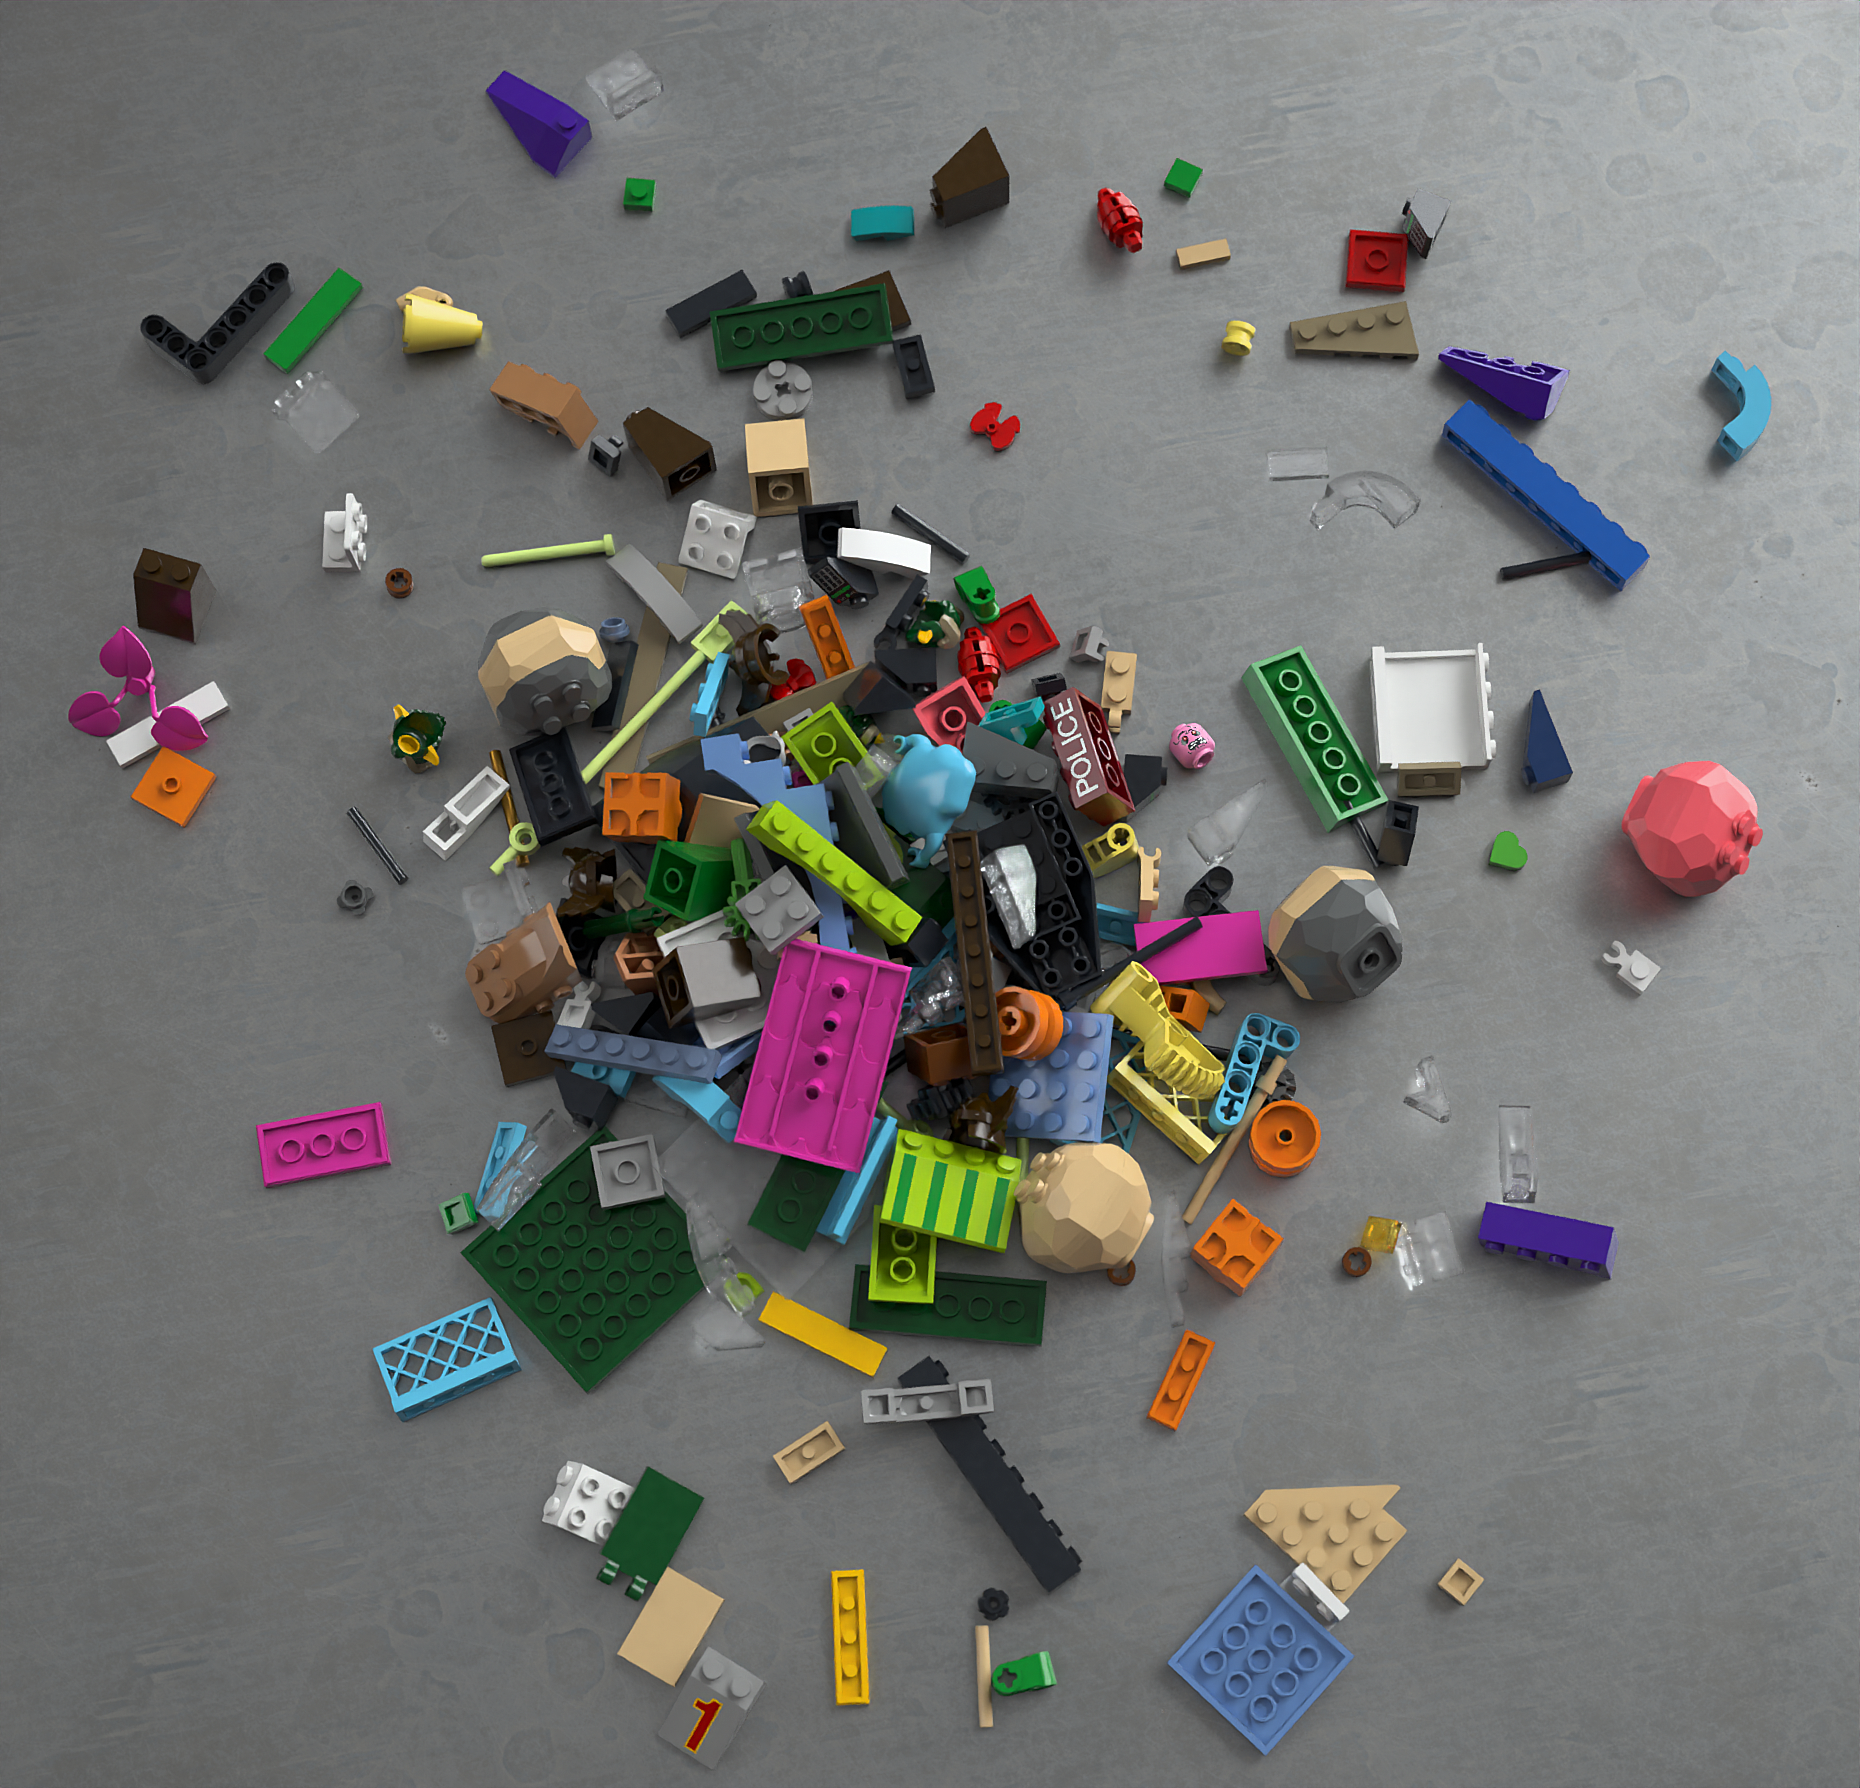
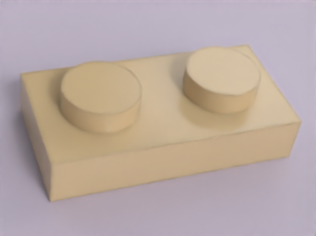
(809, 1452)

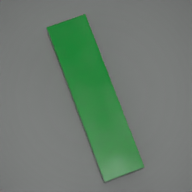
(313, 320)

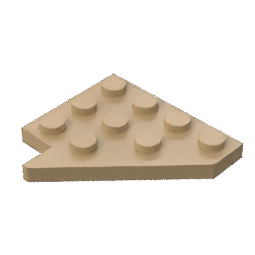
(1330, 1530)

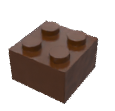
(939, 1054)

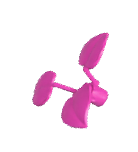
(127, 656)

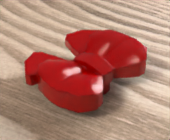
(1000, 434)
(800, 678)

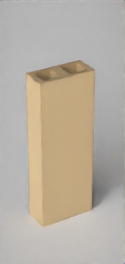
(1203, 254)

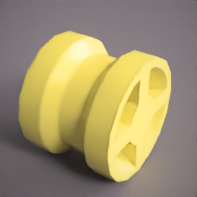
(1238, 338)

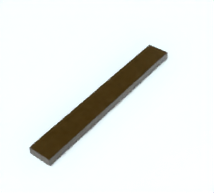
(974, 954)

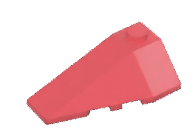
(947, 712)

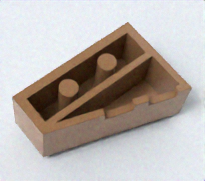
(545, 400)

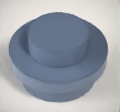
(614, 629)

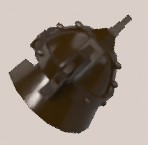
(752, 658)
(589, 881)
(982, 1122)

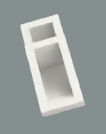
(884, 552)
(465, 813)

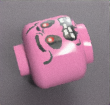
(1192, 745)

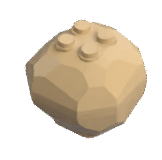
(1083, 1208)

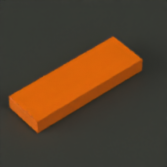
(826, 636)
(1180, 1380)

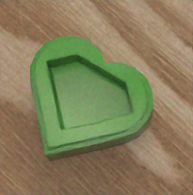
(1507, 852)

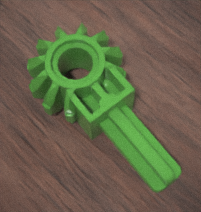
(743, 884)

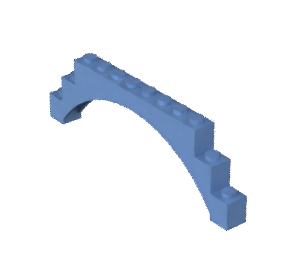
(767, 782)

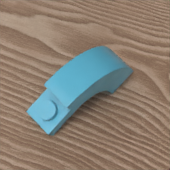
(1754, 404)
(706, 1101)

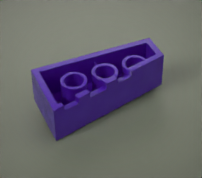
(1549, 1239)

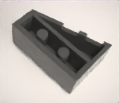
(1007, 766)

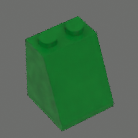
(690, 879)

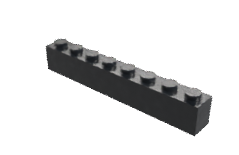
(999, 1487)

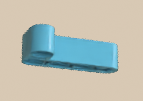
(1245, 1074)

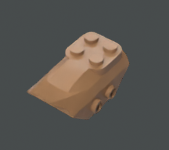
(524, 970)

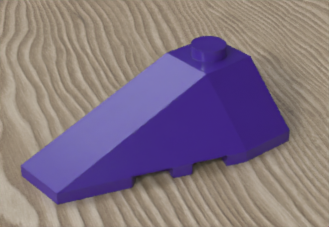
(543, 124)
(1521, 387)

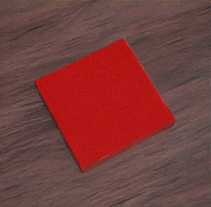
(1377, 260)
(1020, 634)

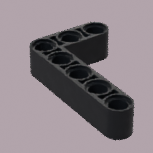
(223, 329)

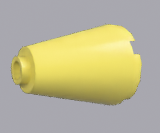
(437, 326)

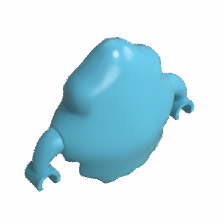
(927, 793)

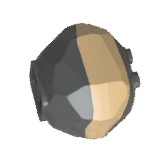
(543, 671)
(1336, 935)

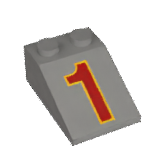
(711, 1708)

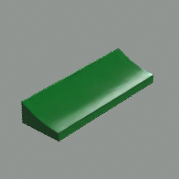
(1313, 737)

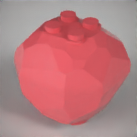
(1693, 826)

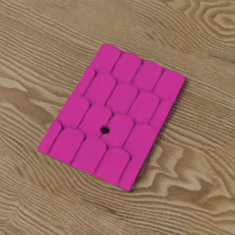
(816, 1081)

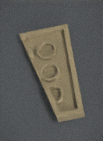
(1369, 331)

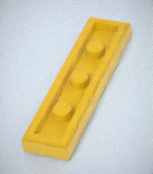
(823, 1334)
(850, 1637)

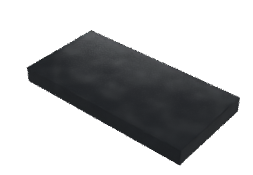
(553, 786)

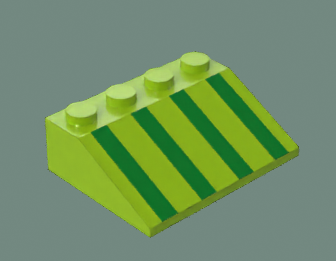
(950, 1190)

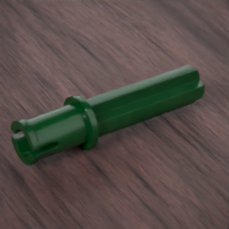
(631, 921)

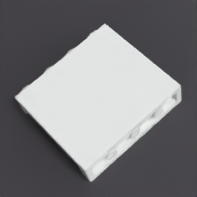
(1431, 708)

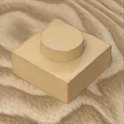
(1460, 1582)

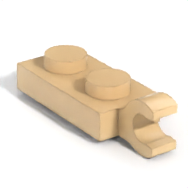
(1118, 687)
(1147, 880)

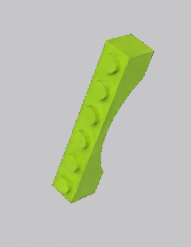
(797, 841)

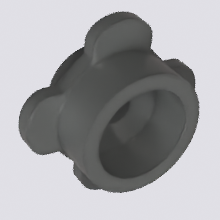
(353, 888)

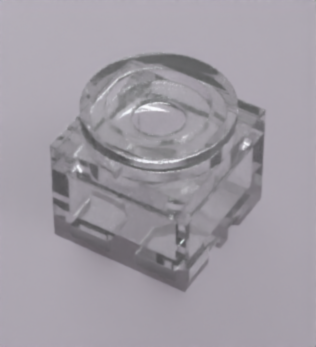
(777, 588)

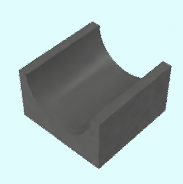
(860, 836)

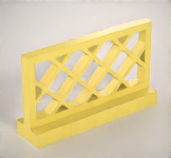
(1160, 1111)

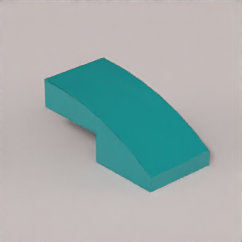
(884, 221)

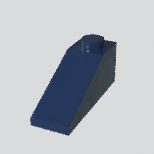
(1544, 757)

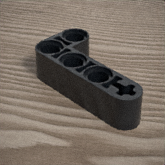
(1213, 902)

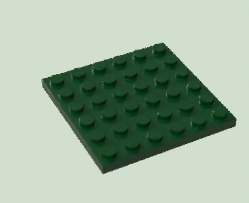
(586, 1275)

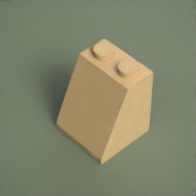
(778, 467)

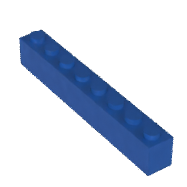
(1545, 494)

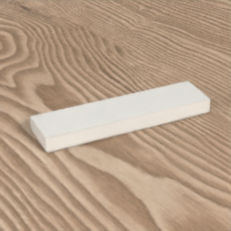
(137, 740)

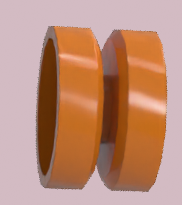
(1028, 1023)
(1300, 1130)

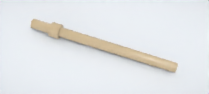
(1265, 1086)

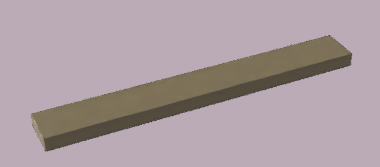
(646, 674)
(774, 714)

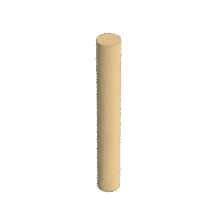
(984, 1676)

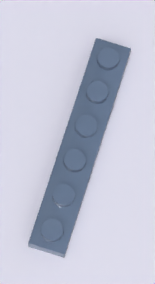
(633, 1053)

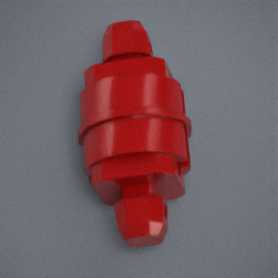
(1119, 220)
(979, 664)

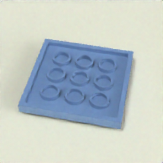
(1065, 1090)
(1260, 1659)

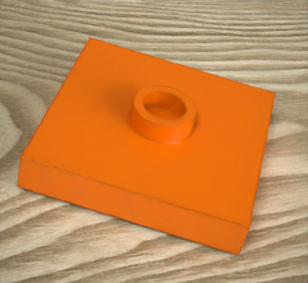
(173, 787)

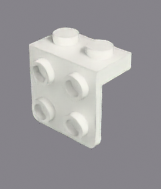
(586, 1502)

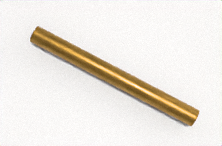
(507, 801)

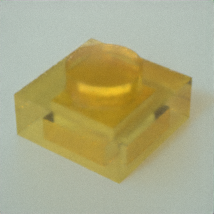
(1380, 1234)

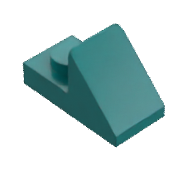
(1012, 720)

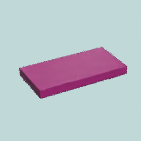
(1221, 949)
(323, 1145)

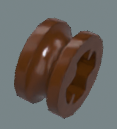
(406, 590)
(1346, 1263)
(1119, 1281)

